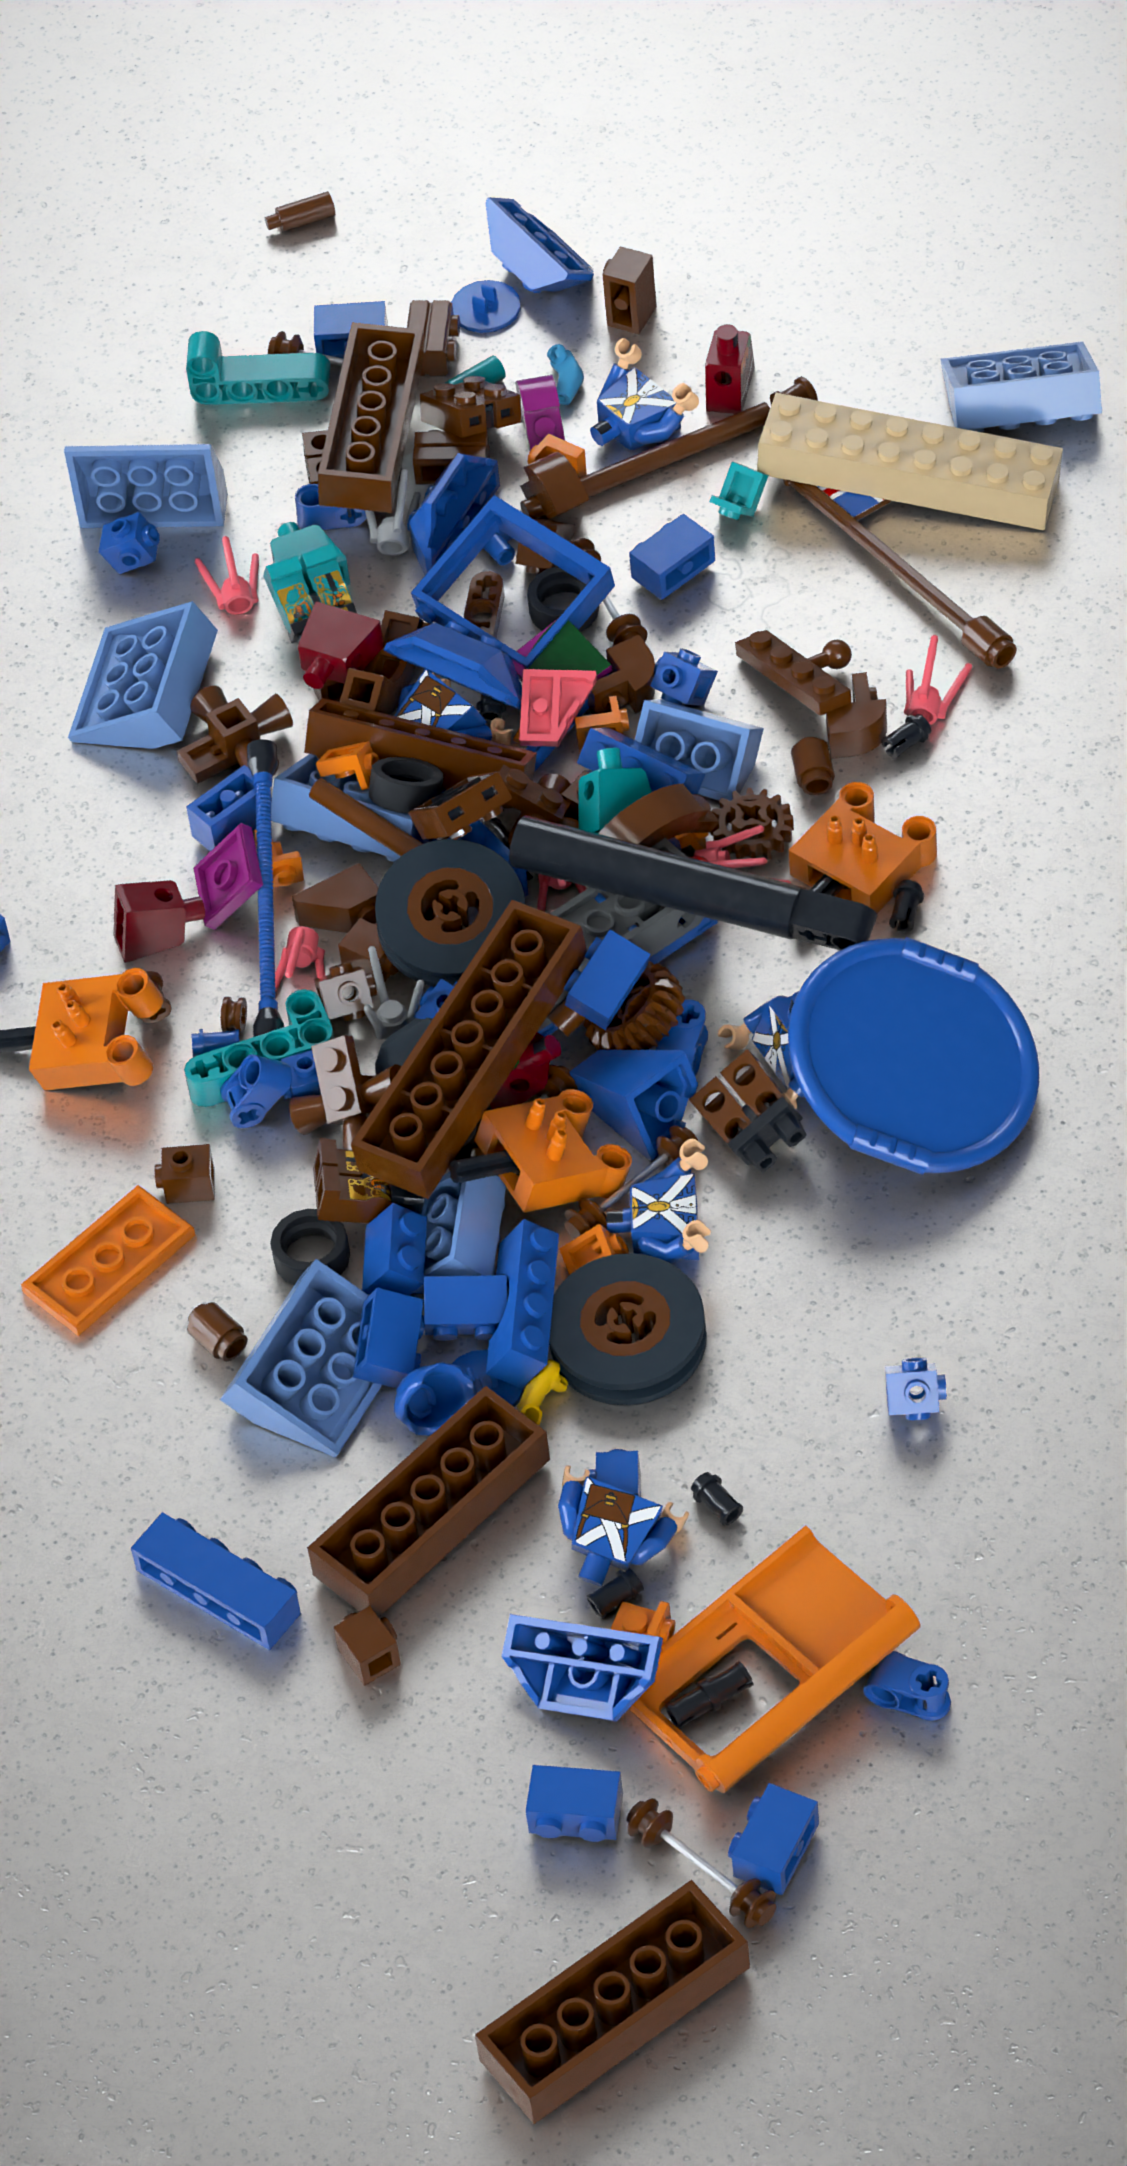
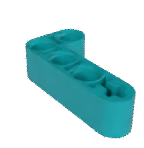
(253, 378)
(306, 1028)

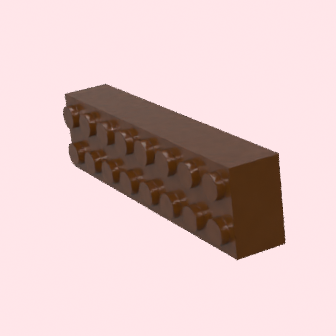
(469, 1049)

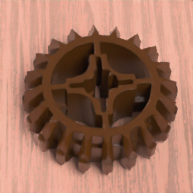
(644, 1015)

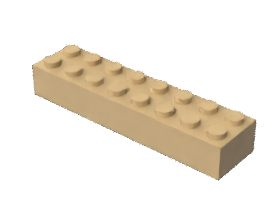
(909, 461)

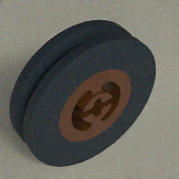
(459, 876)
(650, 1298)

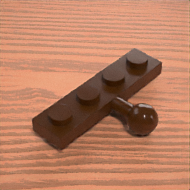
(795, 673)

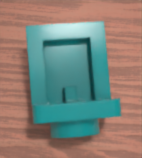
(740, 491)

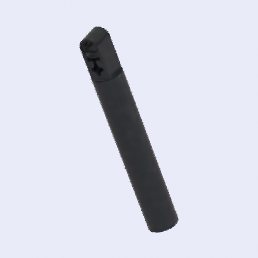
(688, 884)

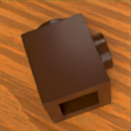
(186, 1174)
(367, 1644)

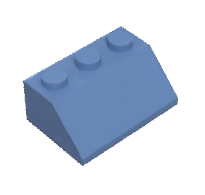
(704, 741)
(463, 1227)

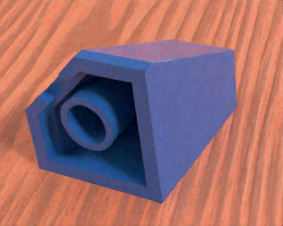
(638, 1092)

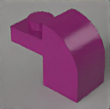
(540, 408)

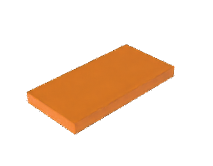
(108, 1260)

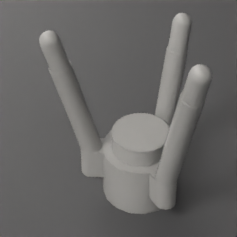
(392, 534)
(391, 1013)

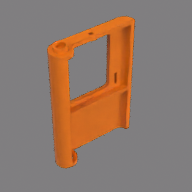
(804, 1615)

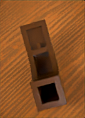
(385, 676)
(661, 816)

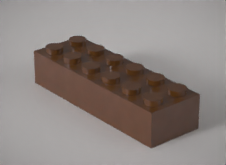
(371, 417)
(429, 1503)
(612, 2001)

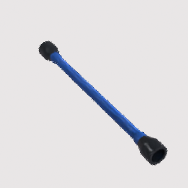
(262, 762)

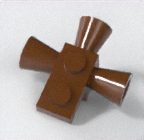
(230, 731)
(539, 799)
(345, 1093)

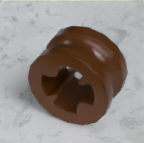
(233, 1014)

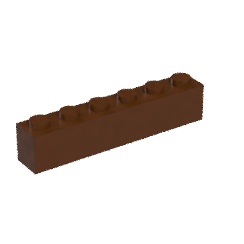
(454, 753)

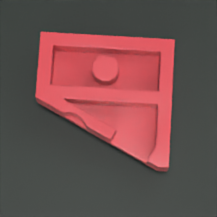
(551, 704)

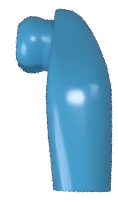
(569, 373)

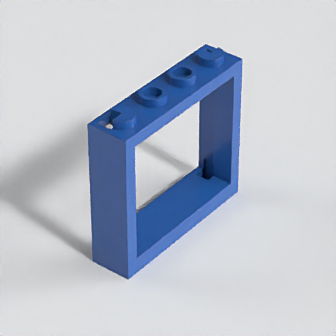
(502, 516)

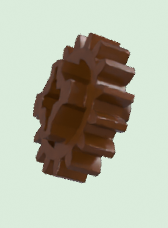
(751, 811)

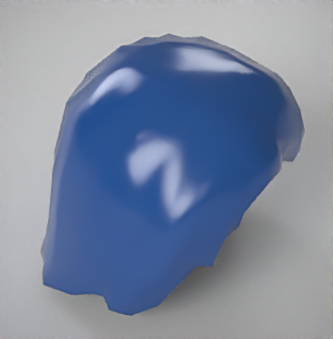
(432, 1396)

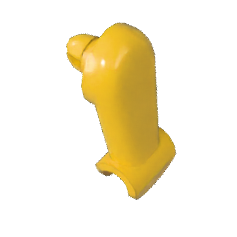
(538, 1387)

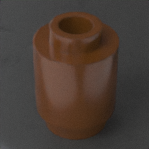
(813, 765)
(216, 1331)

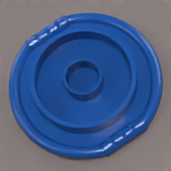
(913, 1055)

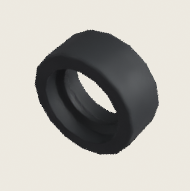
(547, 583)
(404, 783)
(303, 1224)

